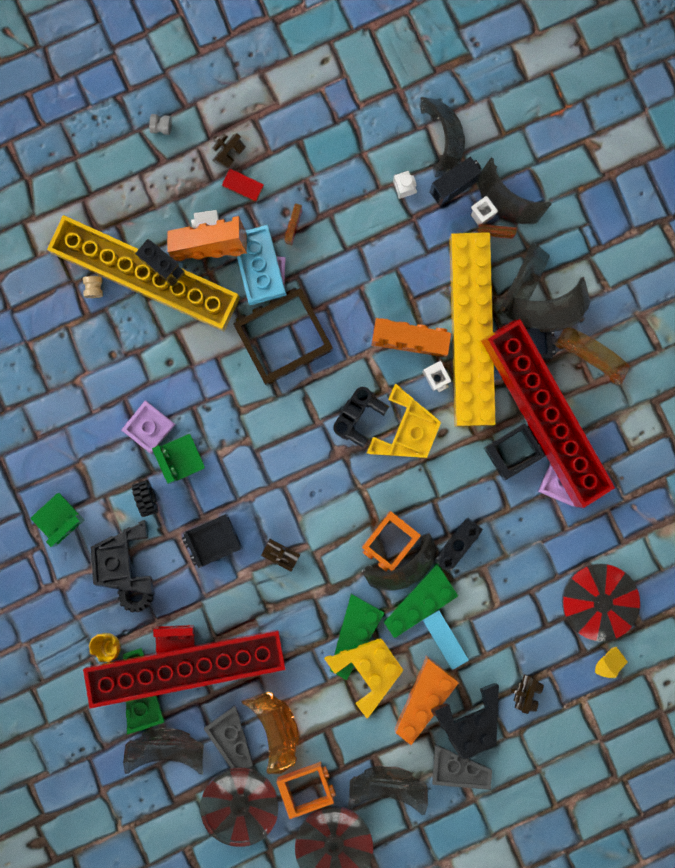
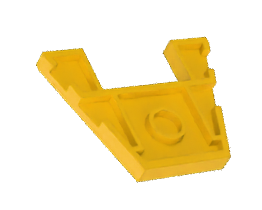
(414, 433)
(375, 666)

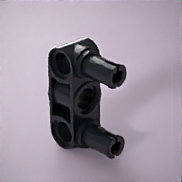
(352, 412)
(448, 556)

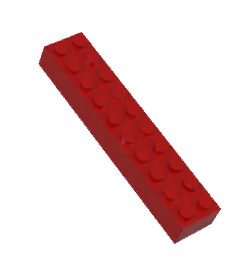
(548, 413)
(183, 668)

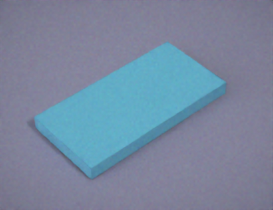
(260, 267)

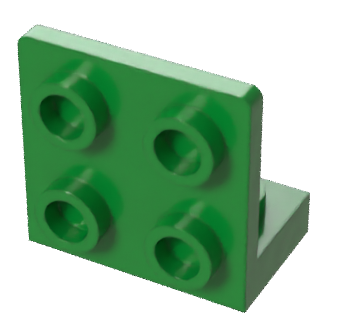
(178, 459)
(57, 519)

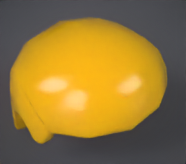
(105, 647)

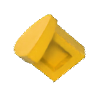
(611, 663)

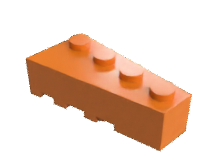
(208, 240)
(411, 337)
(429, 691)

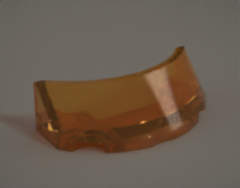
(593, 353)
(279, 728)

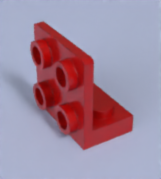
(173, 637)

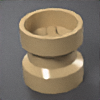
(92, 287)

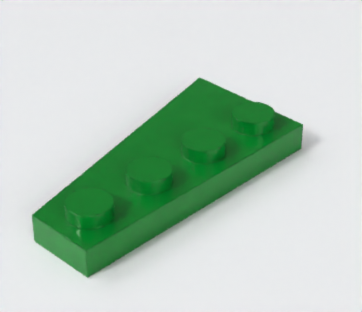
(426, 598)
(357, 628)
(145, 711)

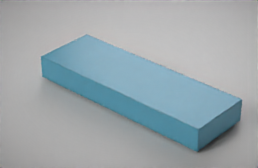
(445, 639)

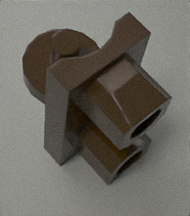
(233, 143)
(280, 555)
(525, 692)

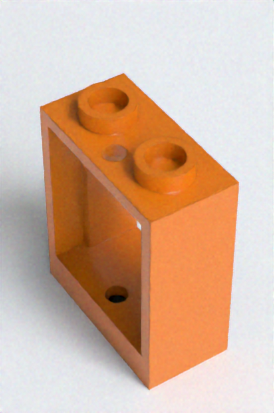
(370, 553)
(292, 810)

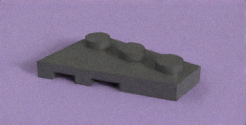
(229, 739)
(457, 772)

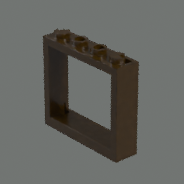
(296, 364)

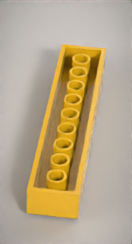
(120, 264)
(470, 324)

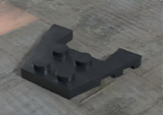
(113, 564)
(474, 731)

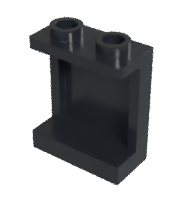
(160, 262)
(211, 541)

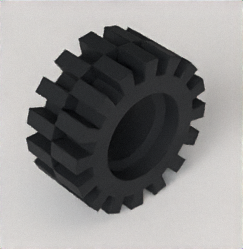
(144, 498)
(133, 606)

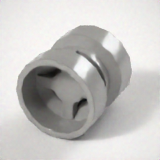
(160, 124)

